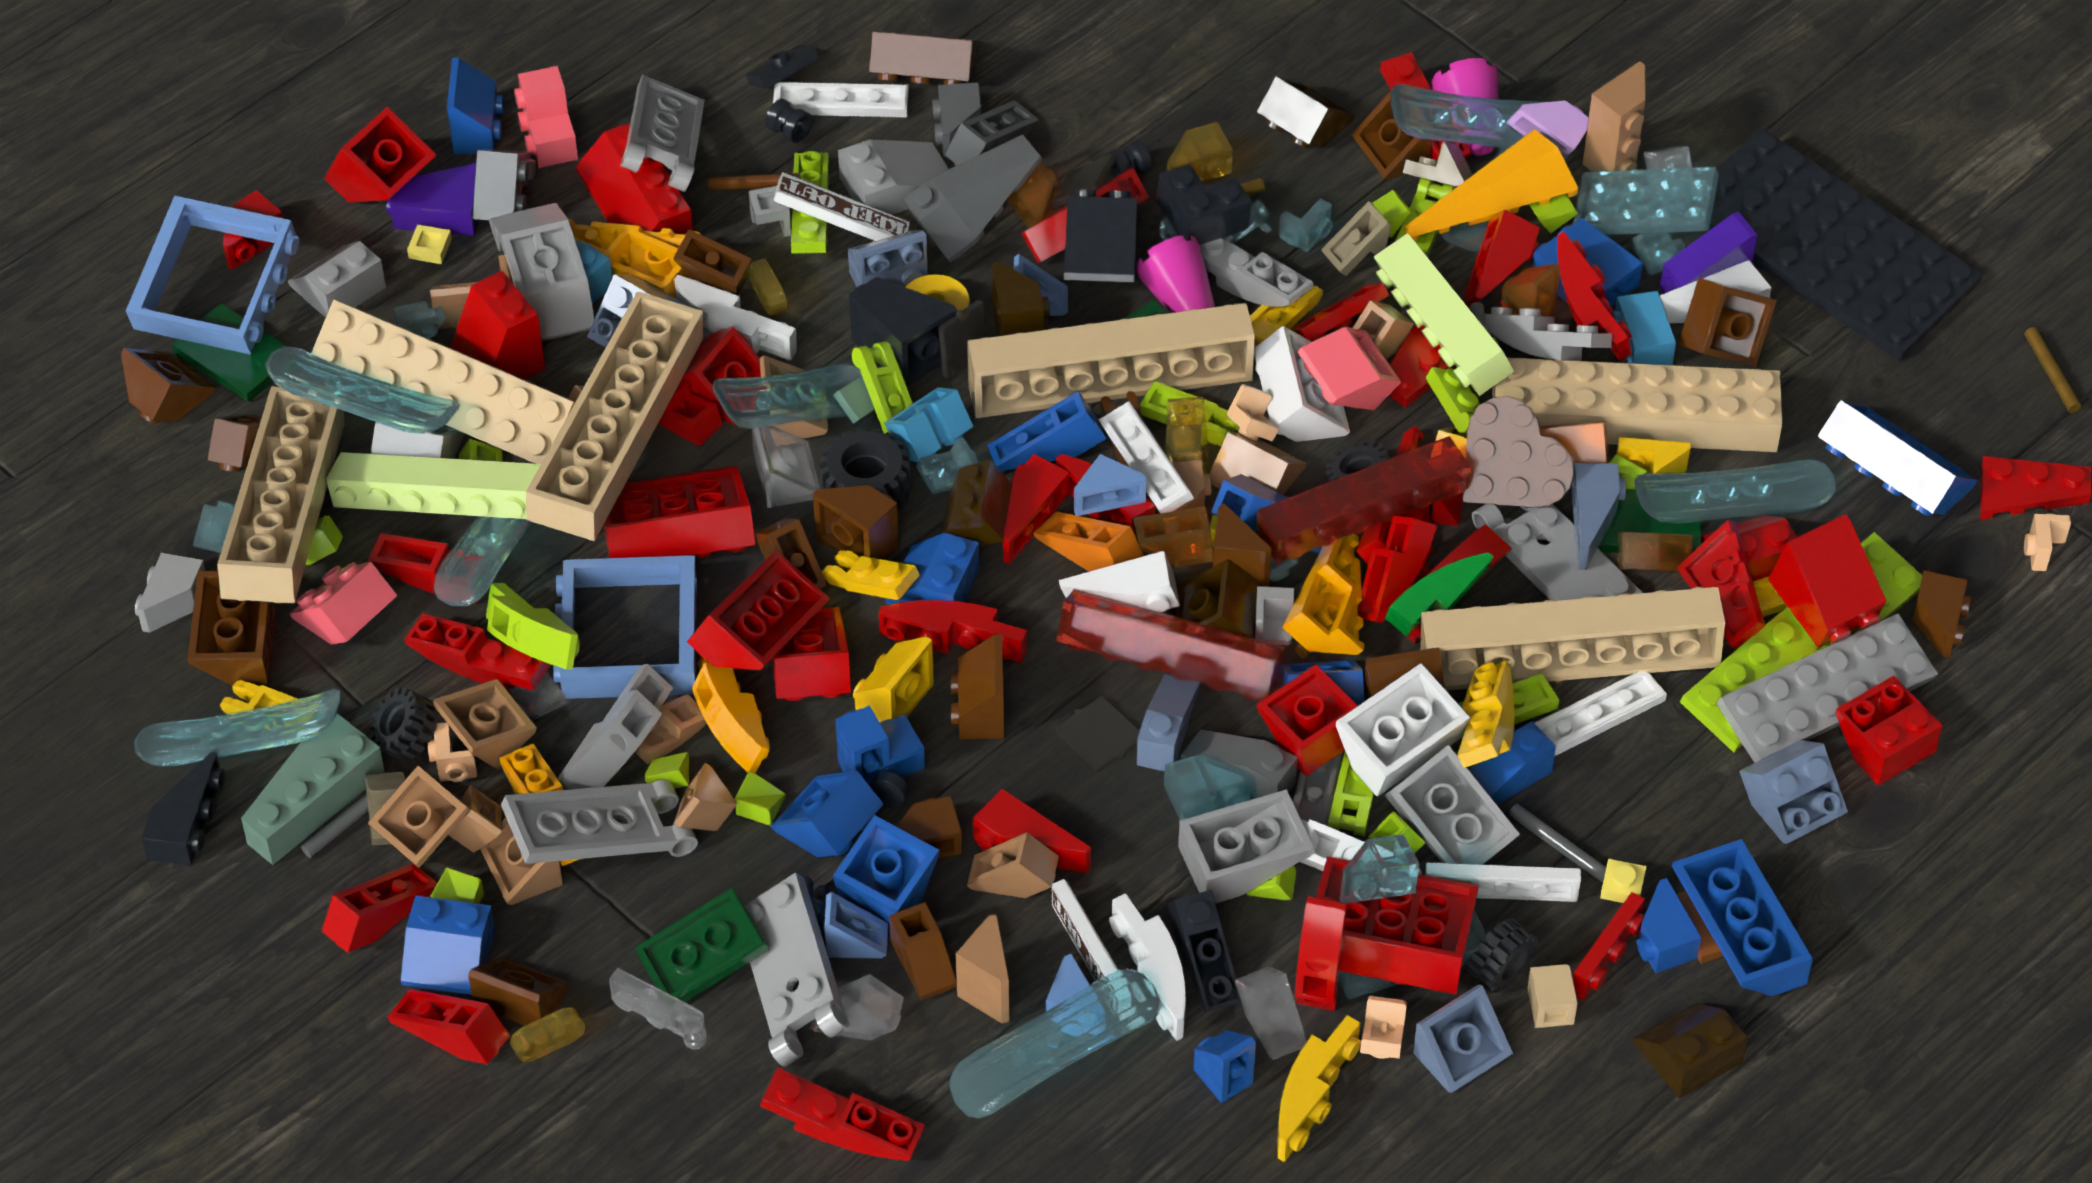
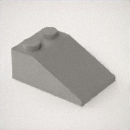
(887, 171)
(1452, 811)
(1243, 844)

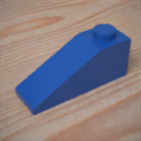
(1062, 429)
(1514, 770)

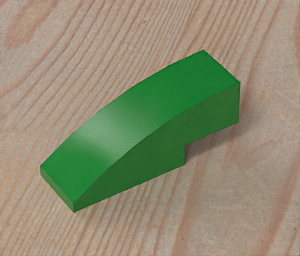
(1437, 591)

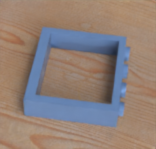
(164, 254)
(637, 571)

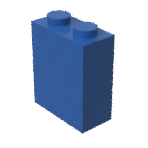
(1617, 265)

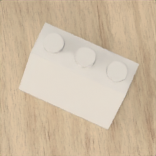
(1297, 398)
(1400, 729)

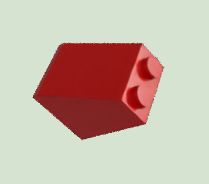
(378, 160)
(500, 328)
(1828, 582)

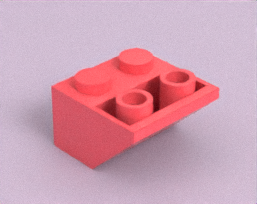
(1349, 369)
(343, 602)

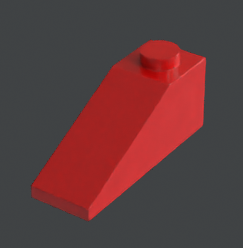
(1503, 249)
(1035, 496)
(1008, 818)
(374, 907)
(451, 1023)

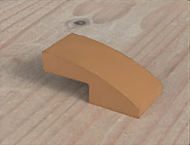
(678, 723)

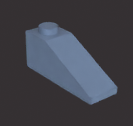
(1595, 504)
(1166, 722)

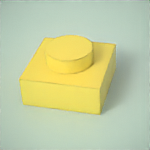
(429, 244)
(1621, 880)

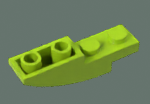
(809, 232)
(530, 629)

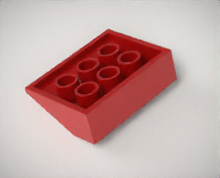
(681, 516)
(1406, 937)

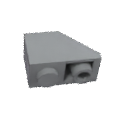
(168, 591)

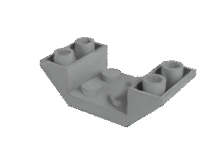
(546, 268)

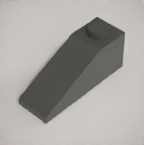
(990, 131)
(1267, 764)

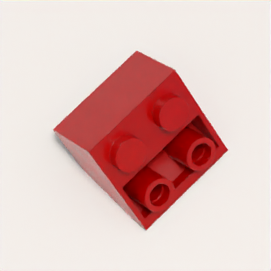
(1888, 730)

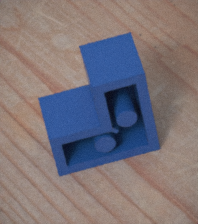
(877, 746)

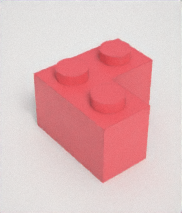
(545, 117)

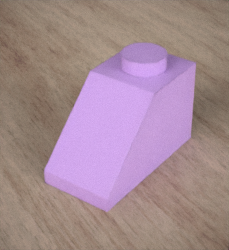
(1555, 120)

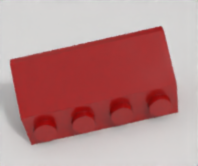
(632, 196)
(758, 616)

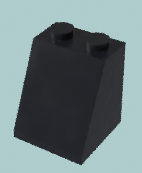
(1101, 237)
(904, 320)

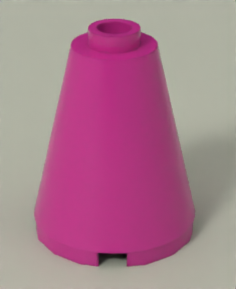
(1470, 78)
(1177, 275)

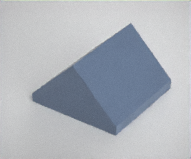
(1461, 1040)

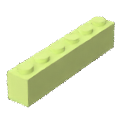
(1443, 314)
(430, 485)

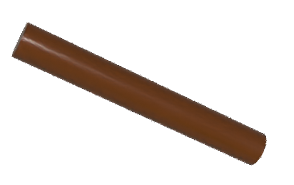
(745, 181)

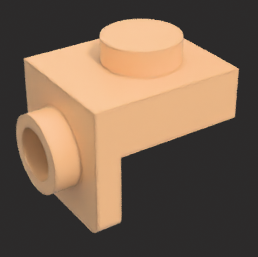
(1248, 413)
(2043, 532)
(450, 764)
(1383, 1027)

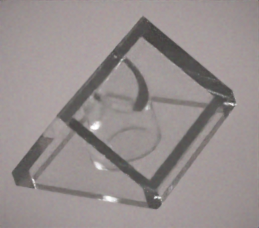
(784, 466)

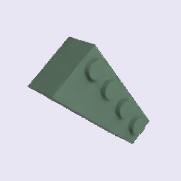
(310, 789)

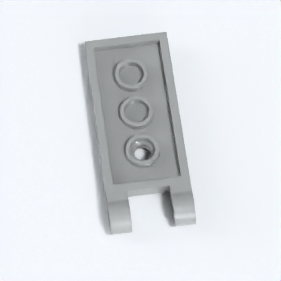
(664, 128)
(1555, 565)
(584, 823)
(795, 955)

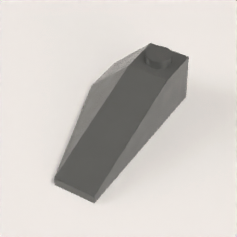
(966, 197)

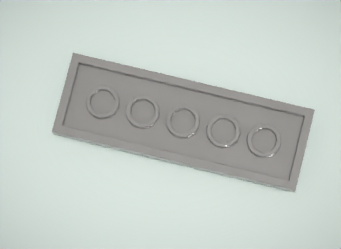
(1803, 696)

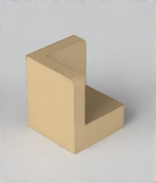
(1552, 996)

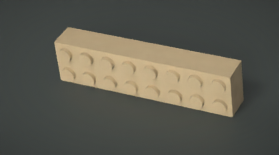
(1110, 359)
(491, 401)
(1654, 401)
(614, 416)
(279, 499)
(1580, 636)

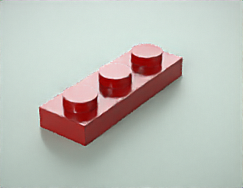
(1340, 313)
(1609, 946)

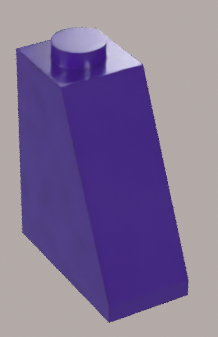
(437, 201)
(1716, 250)

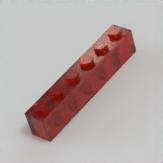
(1363, 499)
(1170, 645)

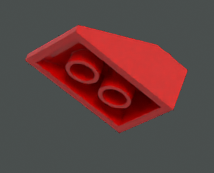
(814, 660)

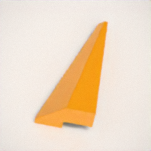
(1519, 176)
(636, 251)
(1326, 606)

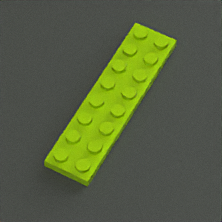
(1786, 642)

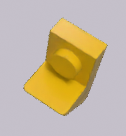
(1655, 455)

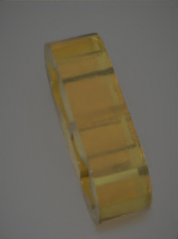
(767, 287)
(547, 1034)

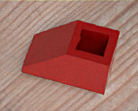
(240, 248)

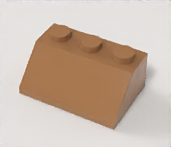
(1616, 122)

